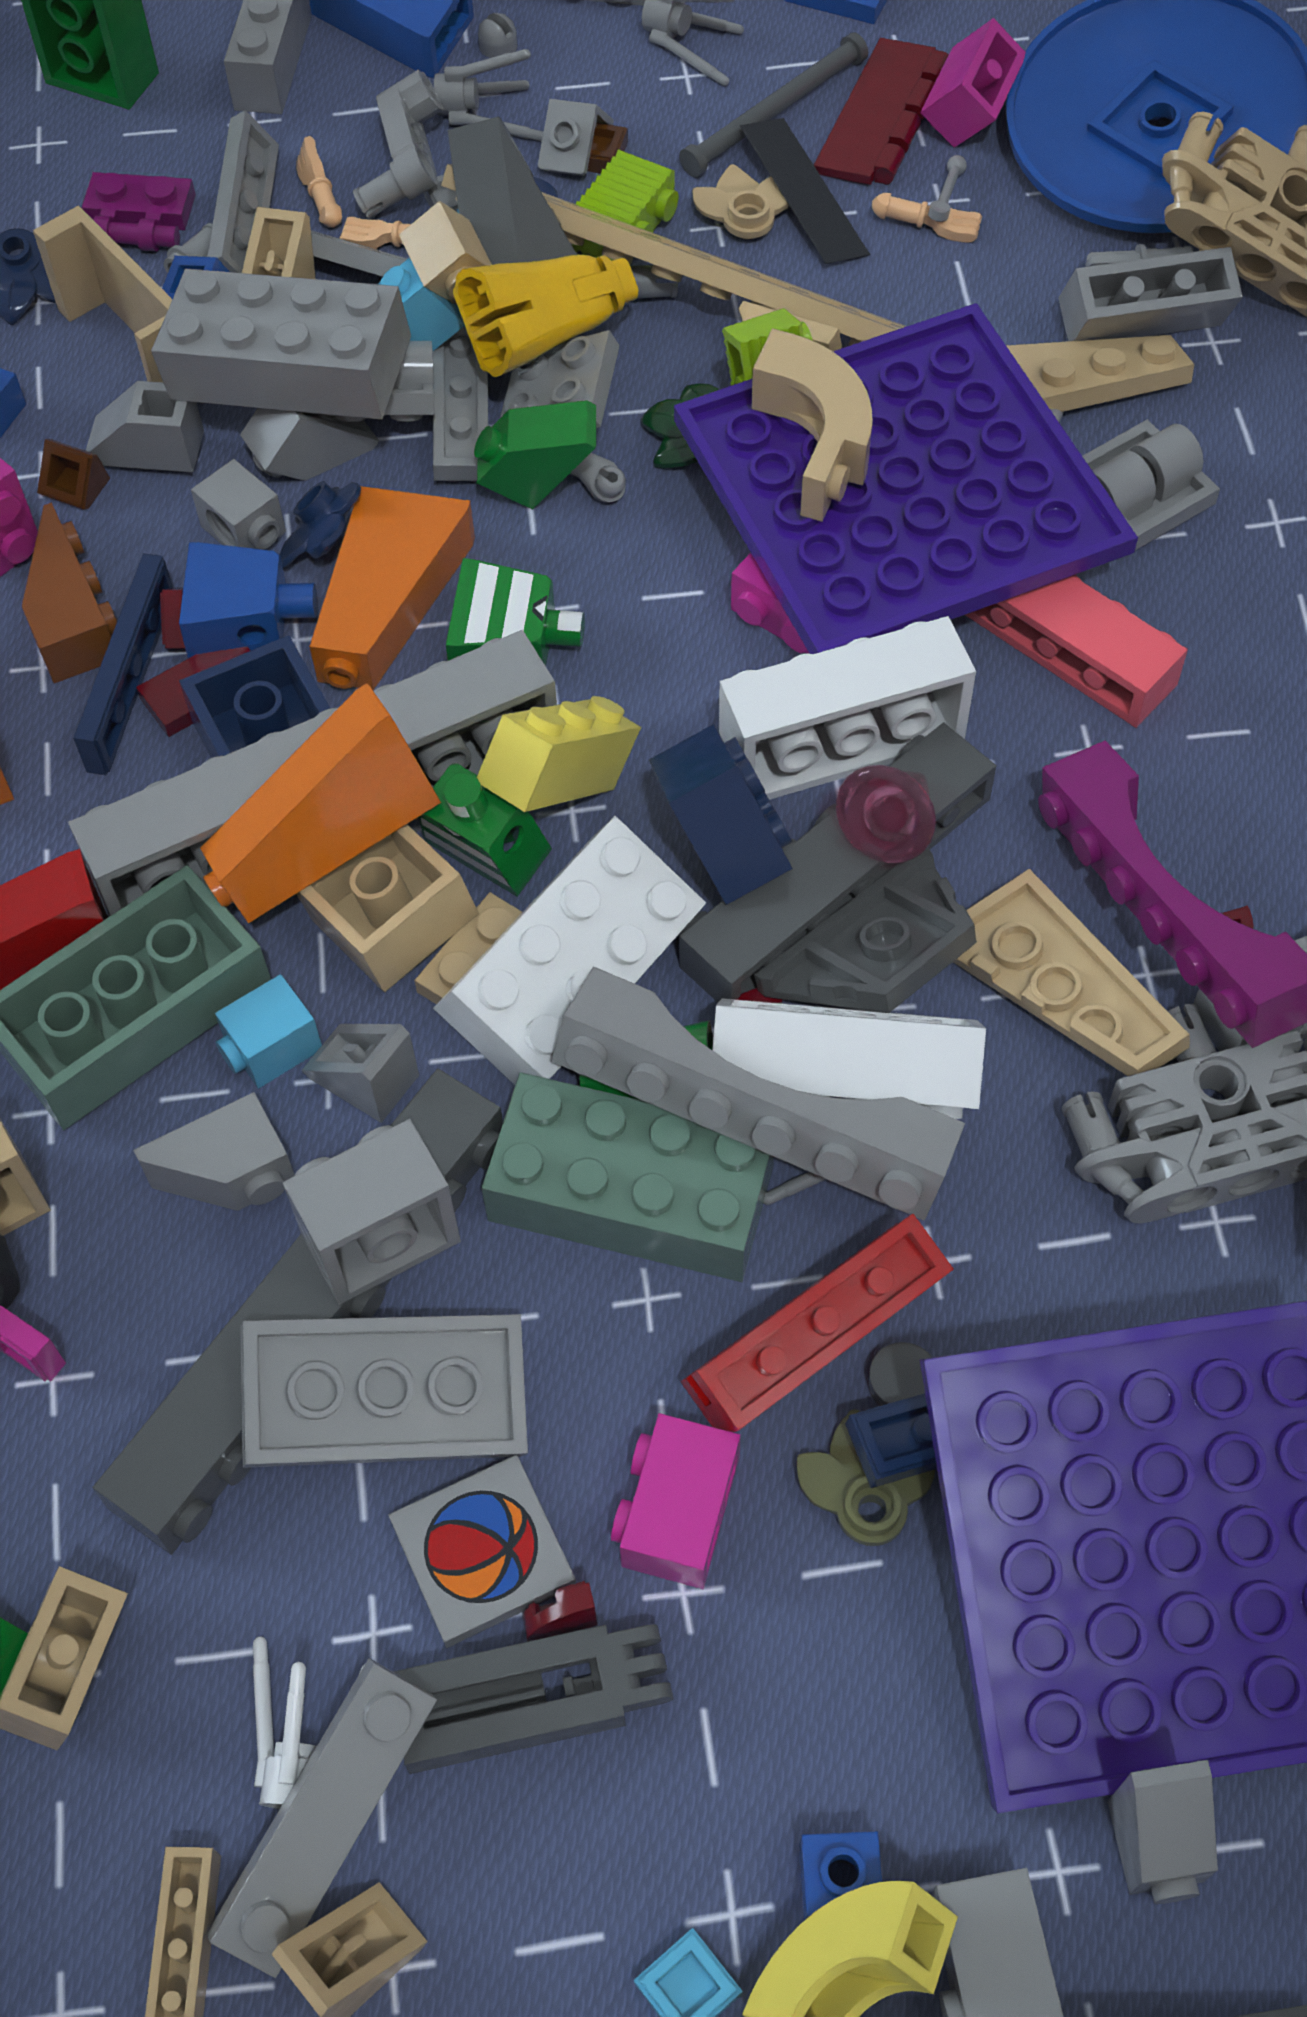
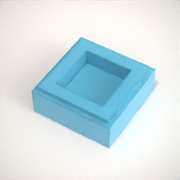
(688, 1981)

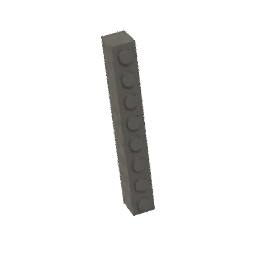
(194, 1437)

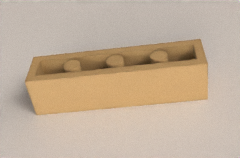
(180, 1938)

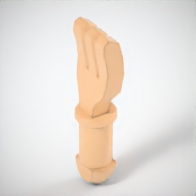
(319, 187)
(959, 226)
(372, 232)

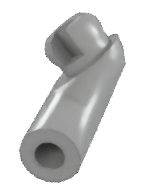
(601, 478)

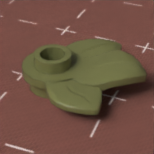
(840, 1487)

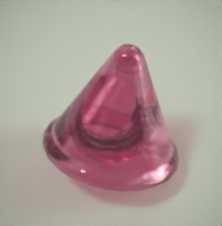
(886, 813)

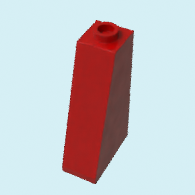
(45, 913)

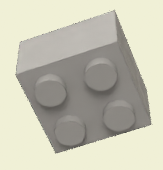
(373, 1209)

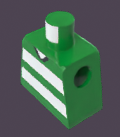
(503, 600)
(474, 826)

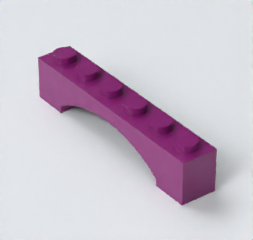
(1245, 973)

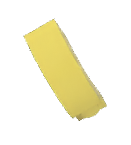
(856, 1953)

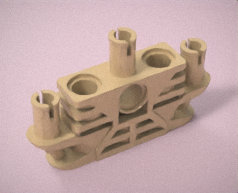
(1244, 201)

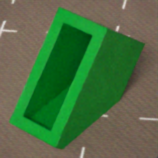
(535, 449)

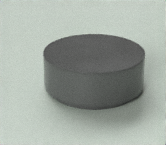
(896, 1373)

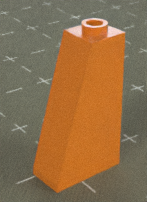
(385, 580)
(319, 809)

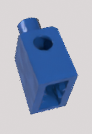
(236, 594)

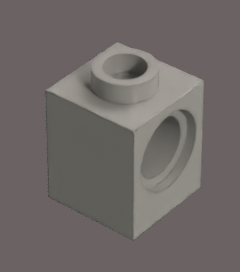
(238, 508)

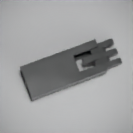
(499, 1702)

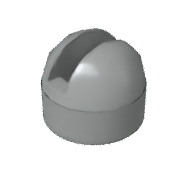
(497, 35)

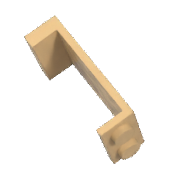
(93, 270)

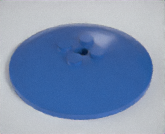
(1115, 65)

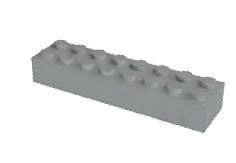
(441, 713)

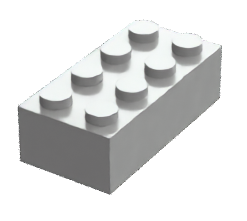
(282, 343)

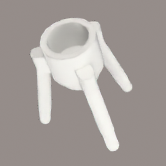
(279, 1768)

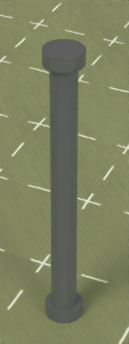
(851, 51)

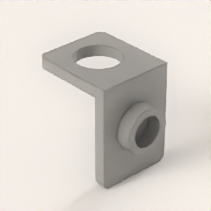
(569, 136)

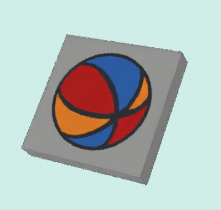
(481, 1550)

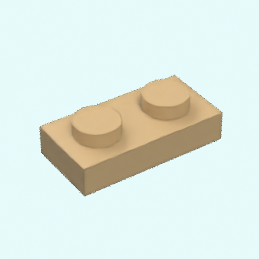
(465, 948)

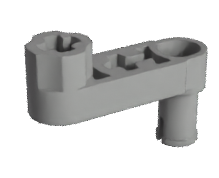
(412, 171)

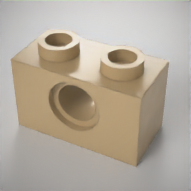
(59, 1658)

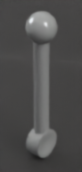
(940, 209)

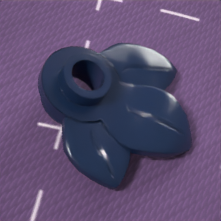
(21, 274)
(321, 520)

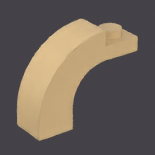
(828, 399)

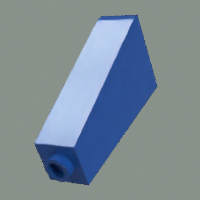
(407, 30)

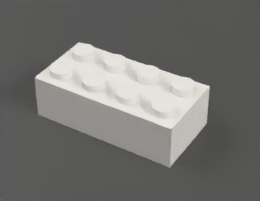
(847, 705)
(603, 910)
(855, 1052)

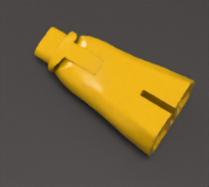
(536, 305)

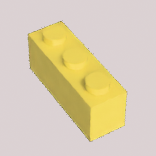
(558, 753)

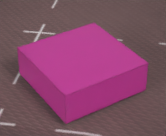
(28, 1346)

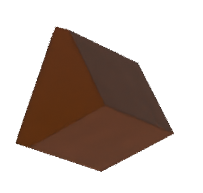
(71, 474)

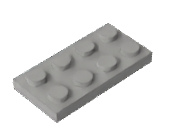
(382, 1390)

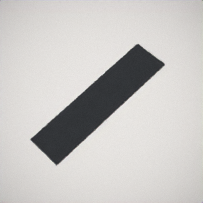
(805, 190)

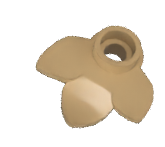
(741, 203)

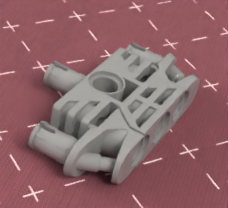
(1194, 1143)

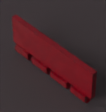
(881, 113)

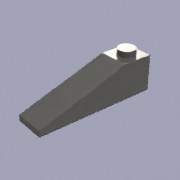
(502, 196)

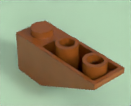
(61, 602)

